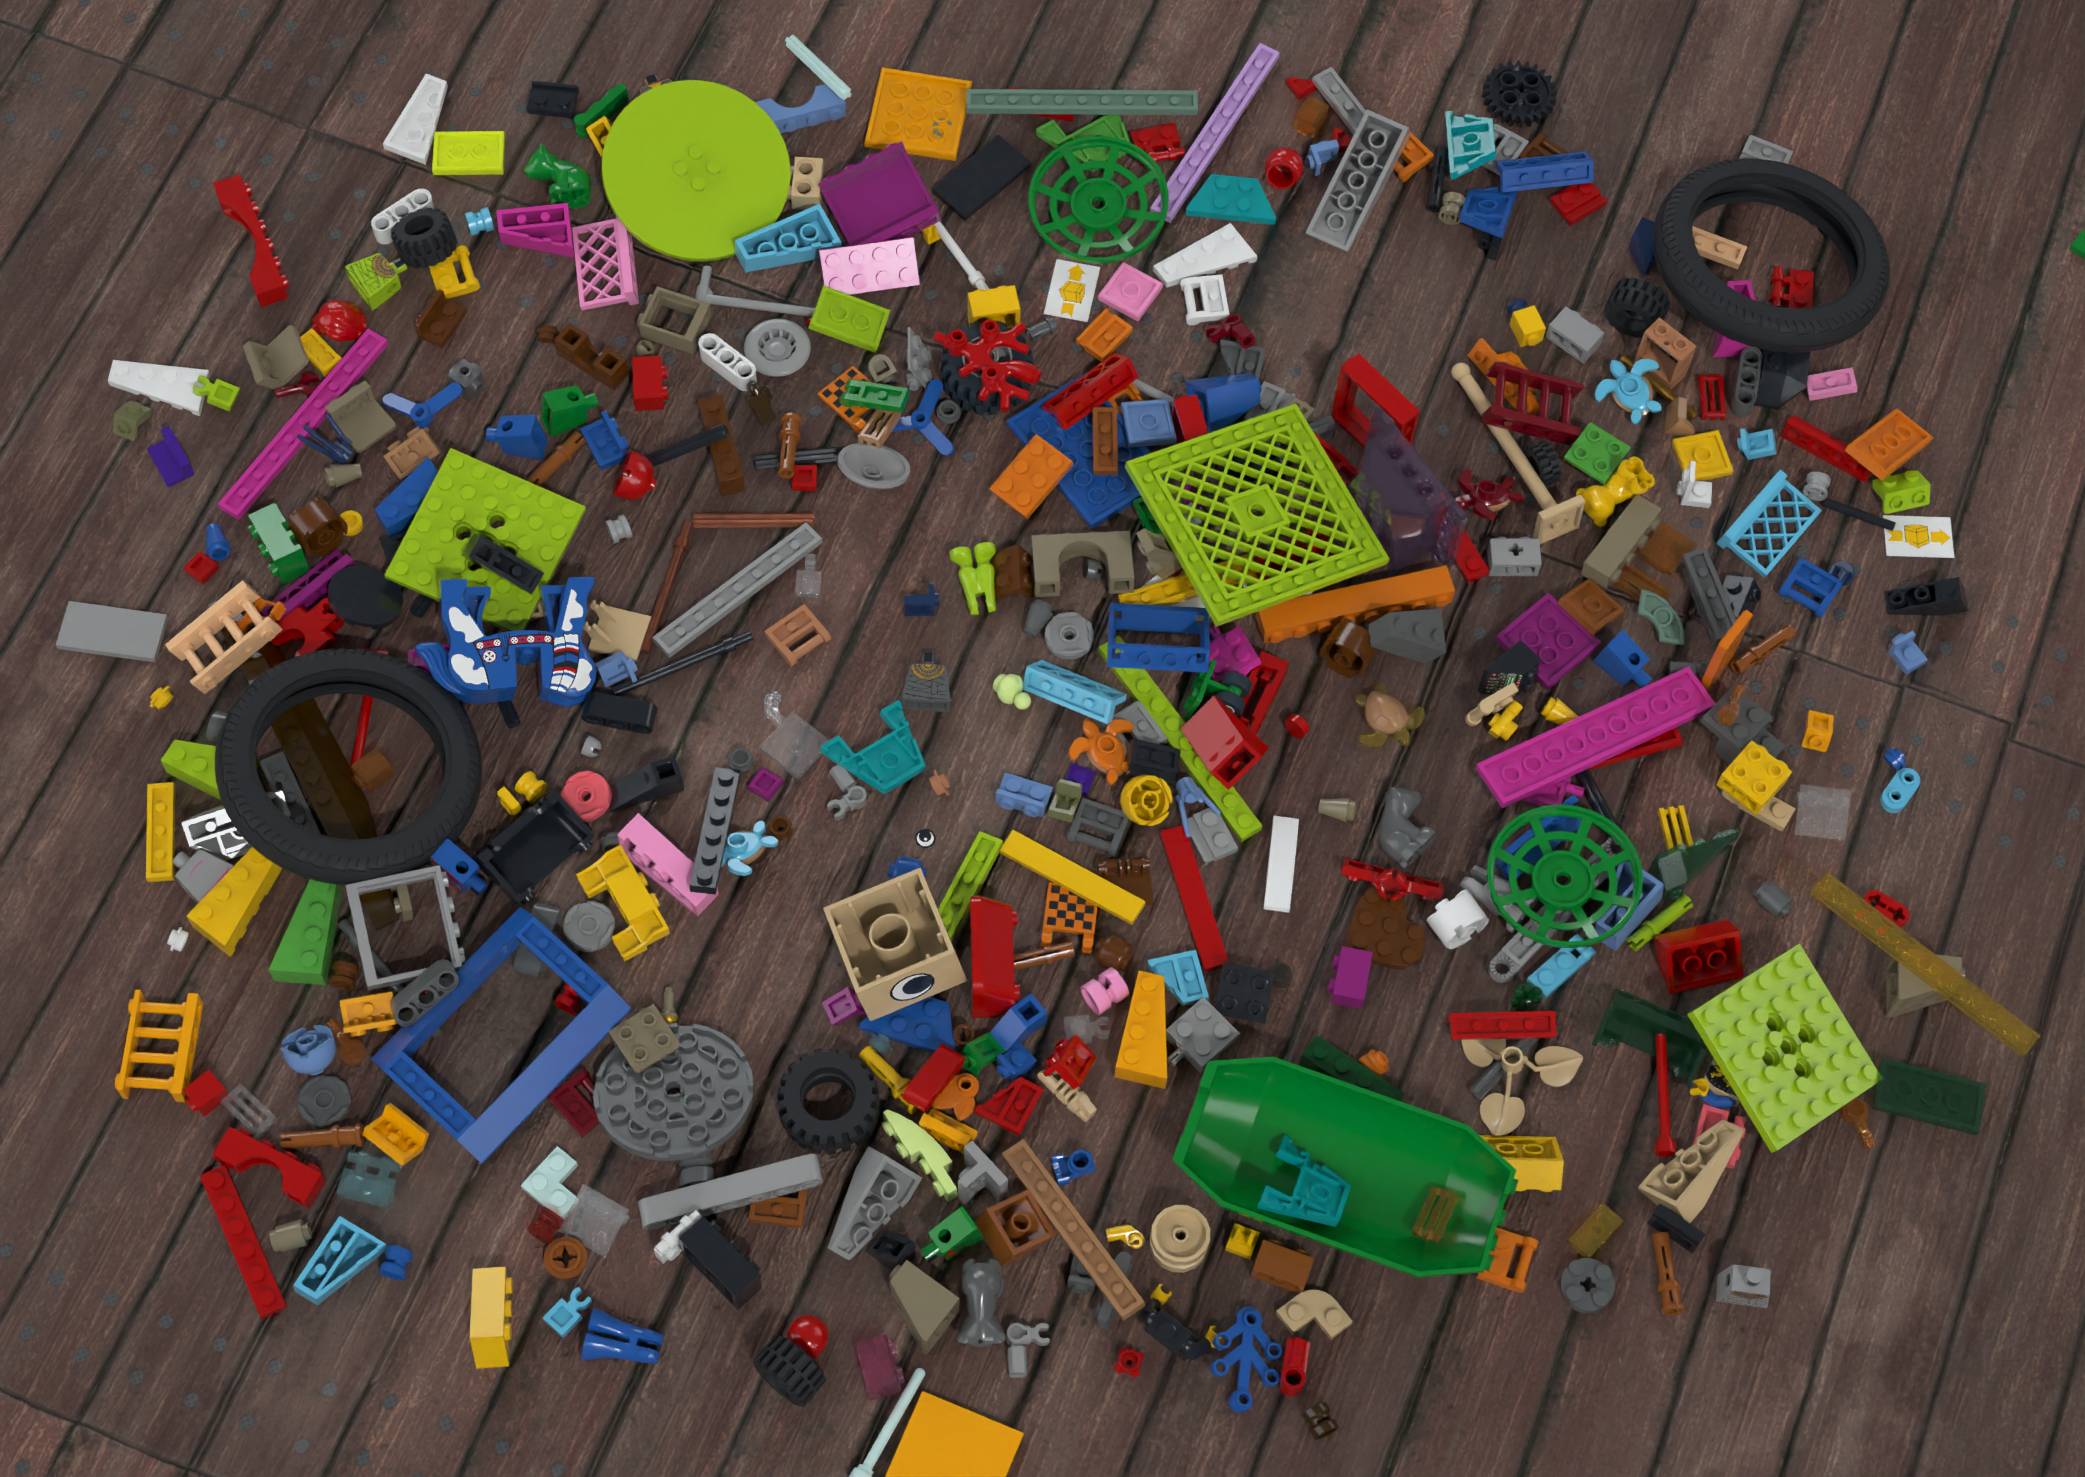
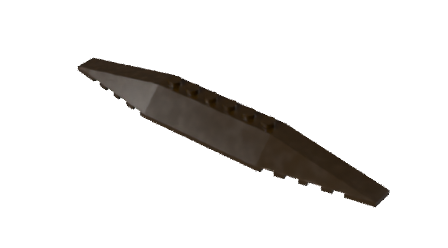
(321, 772)

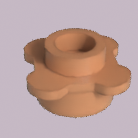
(940, 783)

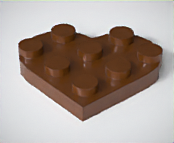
(1384, 930)

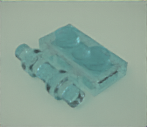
(365, 1186)

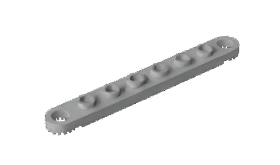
(1520, 948)

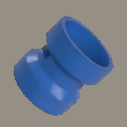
(396, 1262)

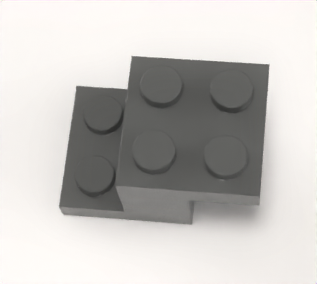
(1748, 726)

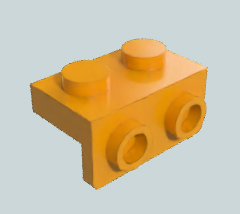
(367, 1013)
(396, 1135)

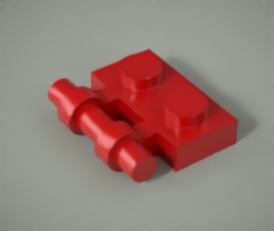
(1158, 139)
(1799, 288)

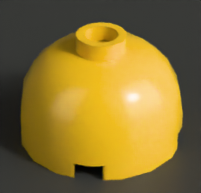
(1146, 800)

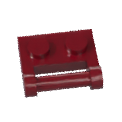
(573, 1105)

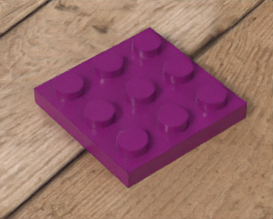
(1552, 637)

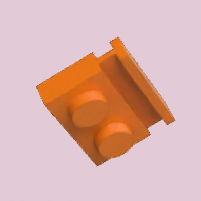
(1104, 335)

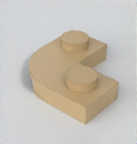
(1316, 1306)

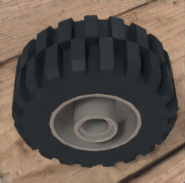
(966, 389)

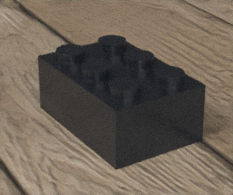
(721, 1262)

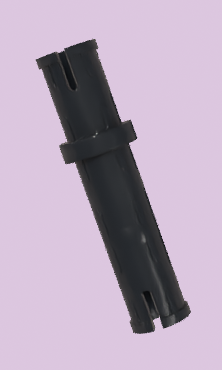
(1440, 157)

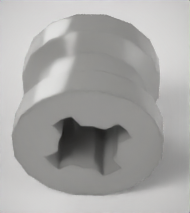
(1816, 486)
(618, 529)

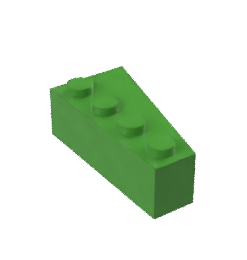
(309, 939)

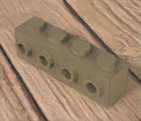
(1622, 541)

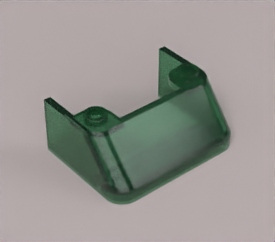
(1638, 1022)

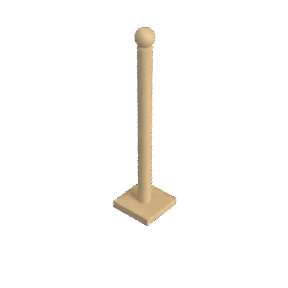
(1555, 518)

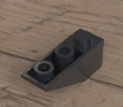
(1930, 598)
(647, 784)

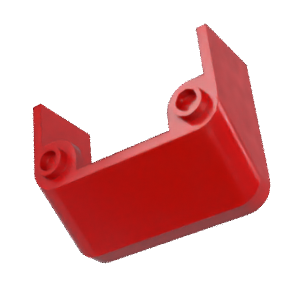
(992, 957)

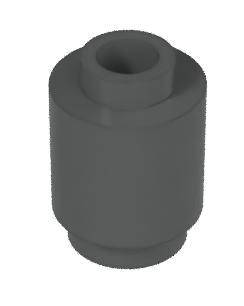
(1774, 899)

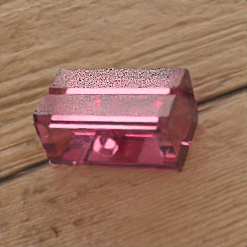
(878, 1366)

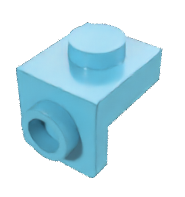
(1757, 444)

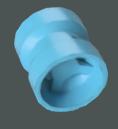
(479, 221)

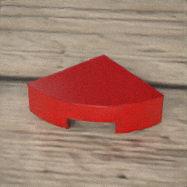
(1300, 87)
(1342, 139)

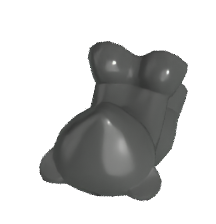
(1398, 836)
(982, 1288)

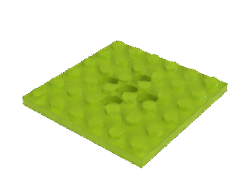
(469, 499)
(1785, 1047)

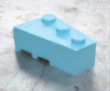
(337, 1260)

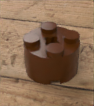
(317, 527)
(1348, 649)

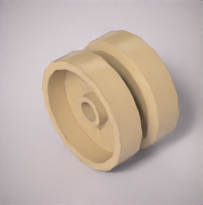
(1169, 1227)

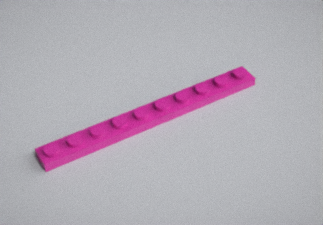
(312, 414)

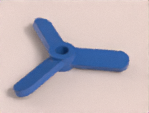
(428, 409)
(924, 412)

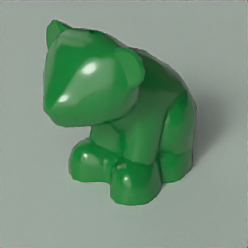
(571, 181)

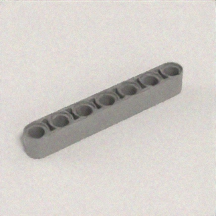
(731, 1191)

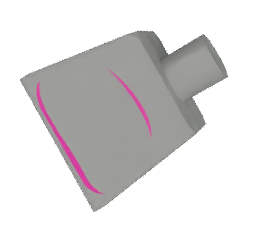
(199, 873)

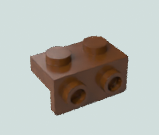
(1012, 572)

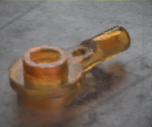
(1729, 713)
(351, 1051)
(1856, 1113)

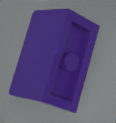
(170, 459)

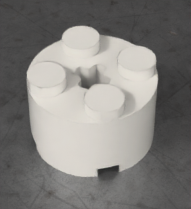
(1457, 919)

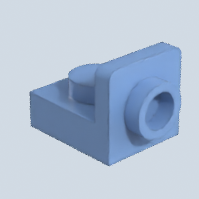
(1906, 652)

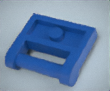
(1815, 582)

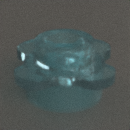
(880, 1043)

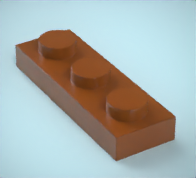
(1105, 441)

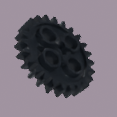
(1514, 88)

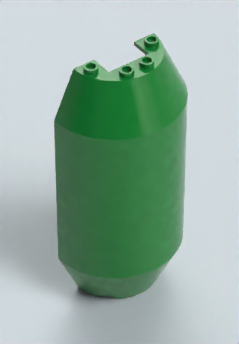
(1369, 1140)

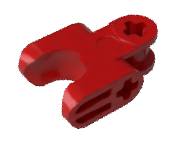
(312, 626)

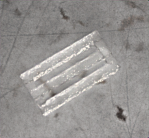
(264, 1125)

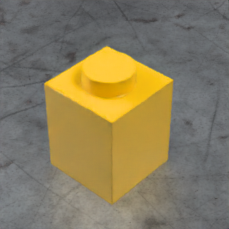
(1527, 326)

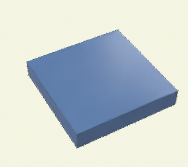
(1148, 423)

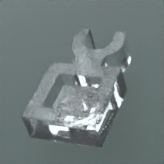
(1084, 1028)

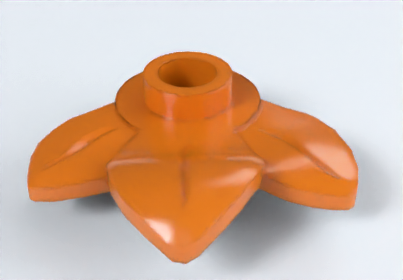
(957, 1097)

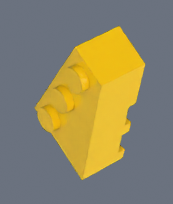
(490, 1317)

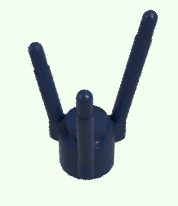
(337, 450)

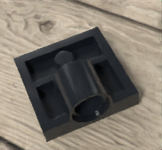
(1244, 992)

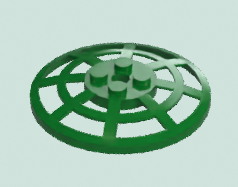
(1102, 190)
(1564, 864)

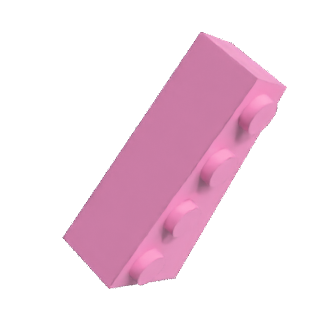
(662, 863)

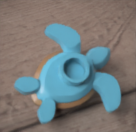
(1631, 388)
(746, 847)

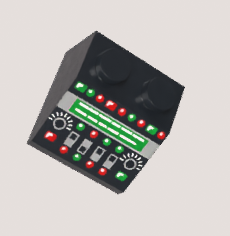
(1515, 665)

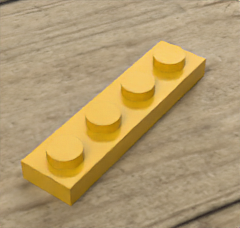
(160, 832)

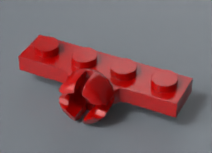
(1392, 882)

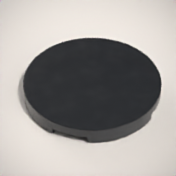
(364, 597)

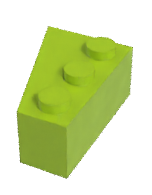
(194, 765)

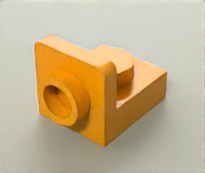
(1818, 731)

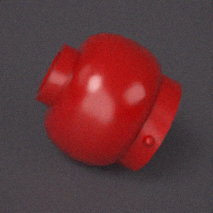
(1283, 168)

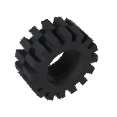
(1544, 462)

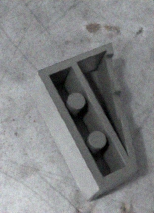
(1410, 634)

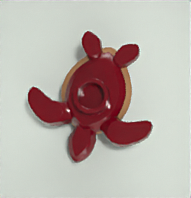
(1486, 496)

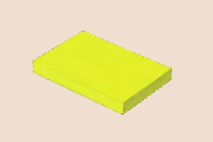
(468, 153)

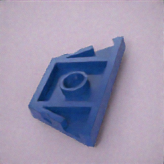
(1488, 209)
(919, 1025)

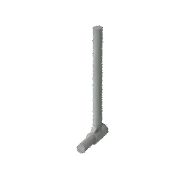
(705, 294)

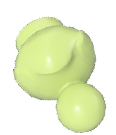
(1010, 689)

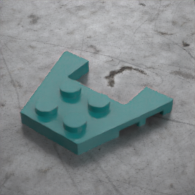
(886, 761)
(1317, 1194)

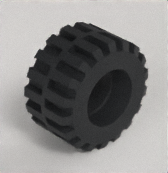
(424, 238)
(1635, 306)
(789, 1370)

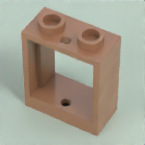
(1678, 347)

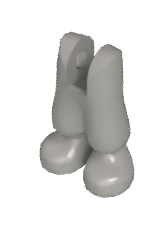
(1502, 887)

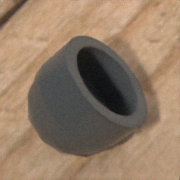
(1091, 570)

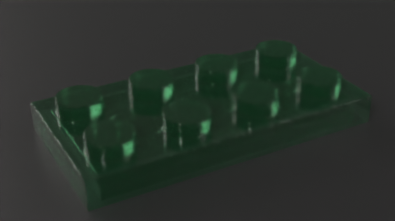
(1929, 1096)

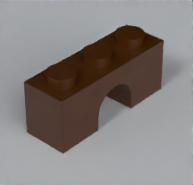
(604, 366)

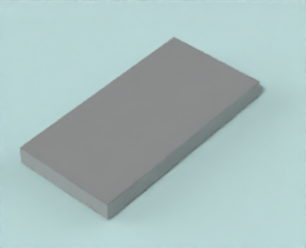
(112, 631)

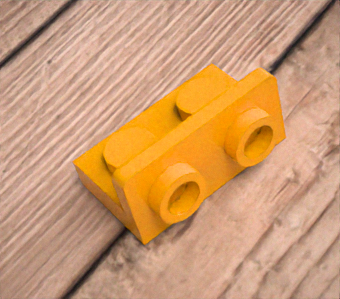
(947, 1130)

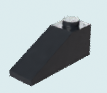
(502, 563)

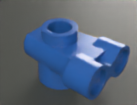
(1065, 1167)

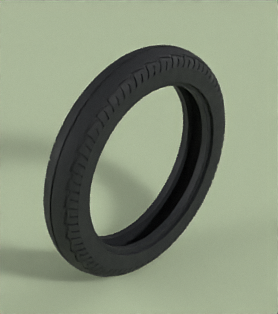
(1750, 320)
(365, 674)

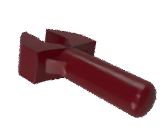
(302, 386)

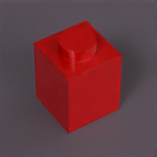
(205, 1093)

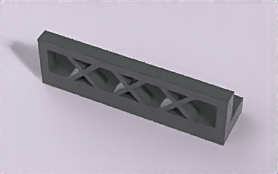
(1707, 594)

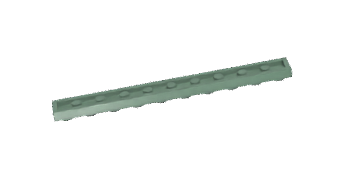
(1082, 102)

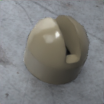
(641, 351)

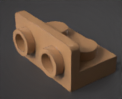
(411, 453)

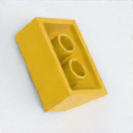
(1535, 1159)

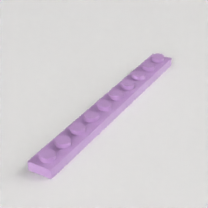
(1217, 129)

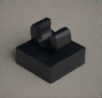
(1490, 242)

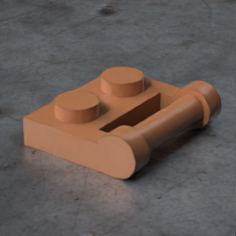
(792, 629)

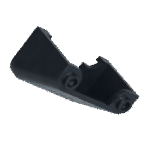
(533, 846)

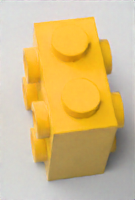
(1754, 777)

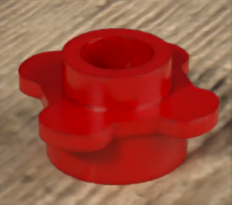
(1135, 1357)

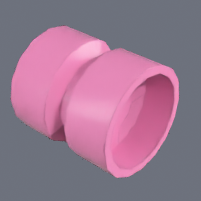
(1107, 989)

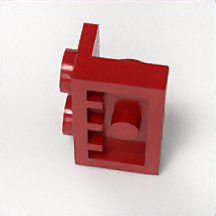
(1071, 1060)

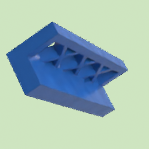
(1545, 171)
(1549, 824)

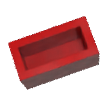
(648, 383)

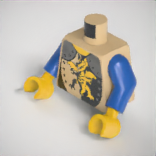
(1715, 1088)

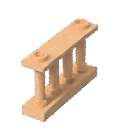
(212, 621)

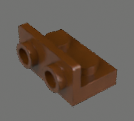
(439, 319)

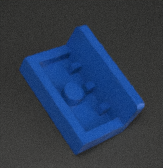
(605, 442)

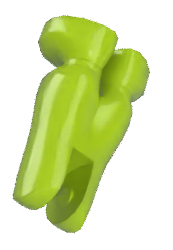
(979, 580)

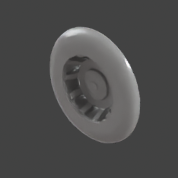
(777, 355)

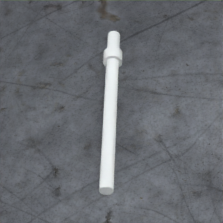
(975, 277)

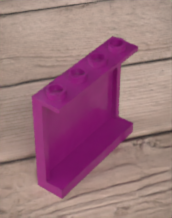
(880, 198)

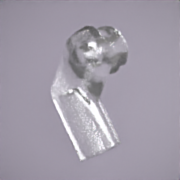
(771, 711)

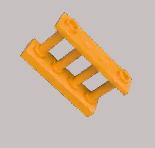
(182, 1060)

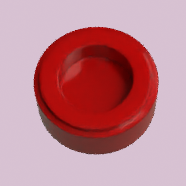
(1296, 726)

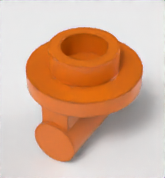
(1375, 1062)

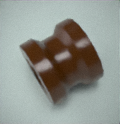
(343, 975)

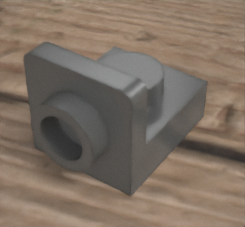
(1079, 1279)

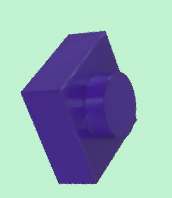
(1082, 776)

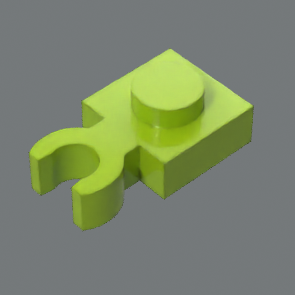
(219, 394)

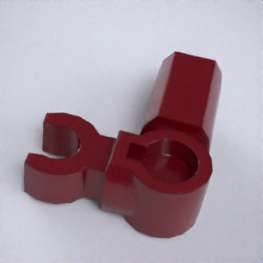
(1231, 326)

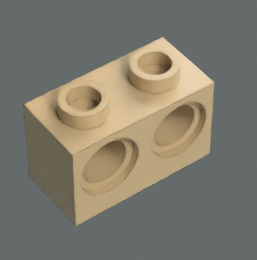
(806, 183)

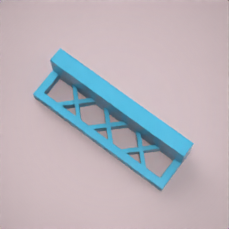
(1072, 690)

